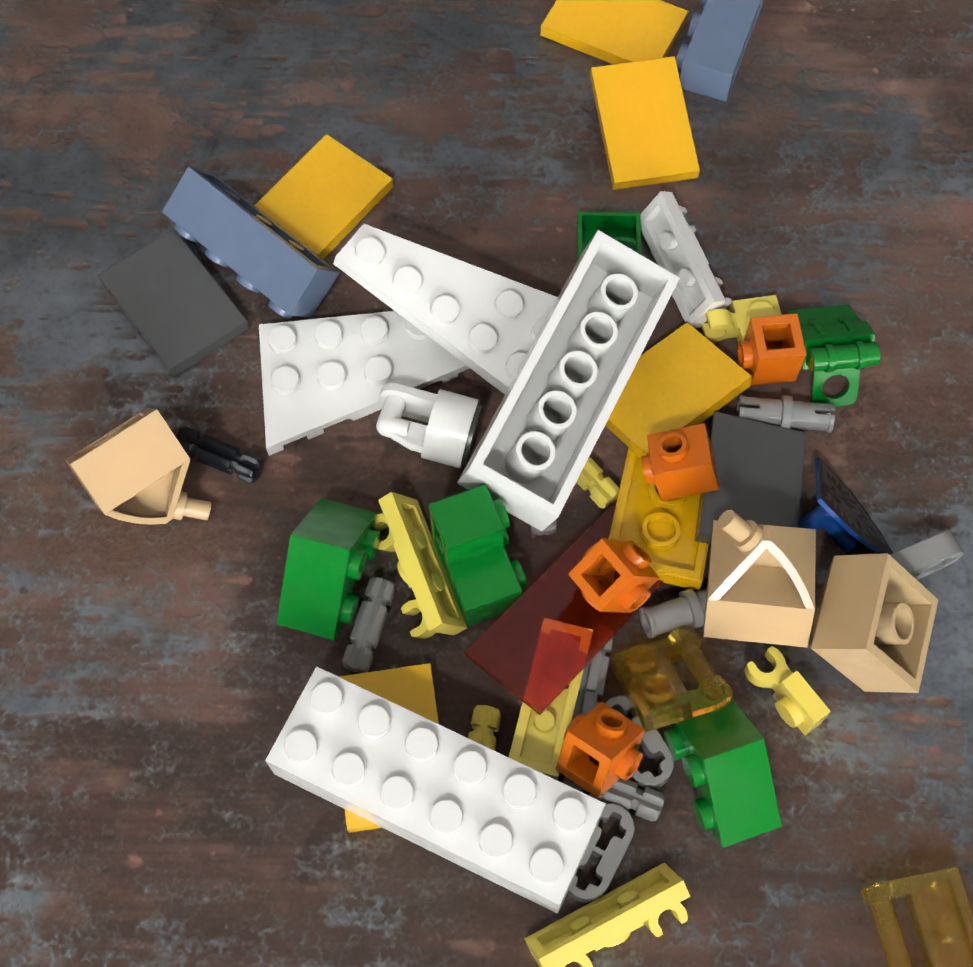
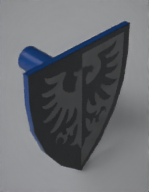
(842, 514)

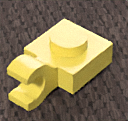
(735, 321)
(794, 696)

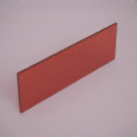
(544, 634)

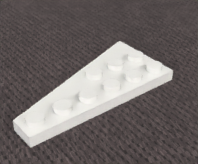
(460, 306)
(336, 369)

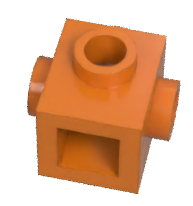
(615, 576)
(600, 749)

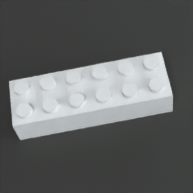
(570, 381)
(436, 788)

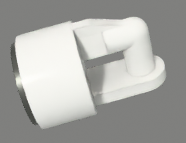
(449, 416)

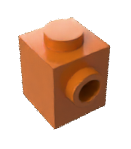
(772, 349)
(681, 462)

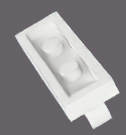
(680, 253)

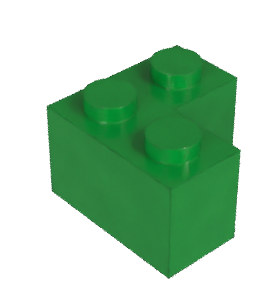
(471, 544)
(322, 566)
(731, 773)

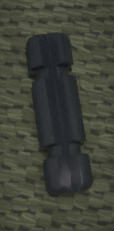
(220, 455)

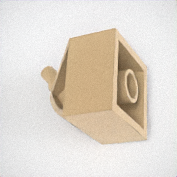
(138, 472)
(760, 582)
(874, 623)

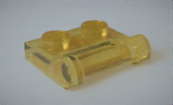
(655, 686)
(938, 914)

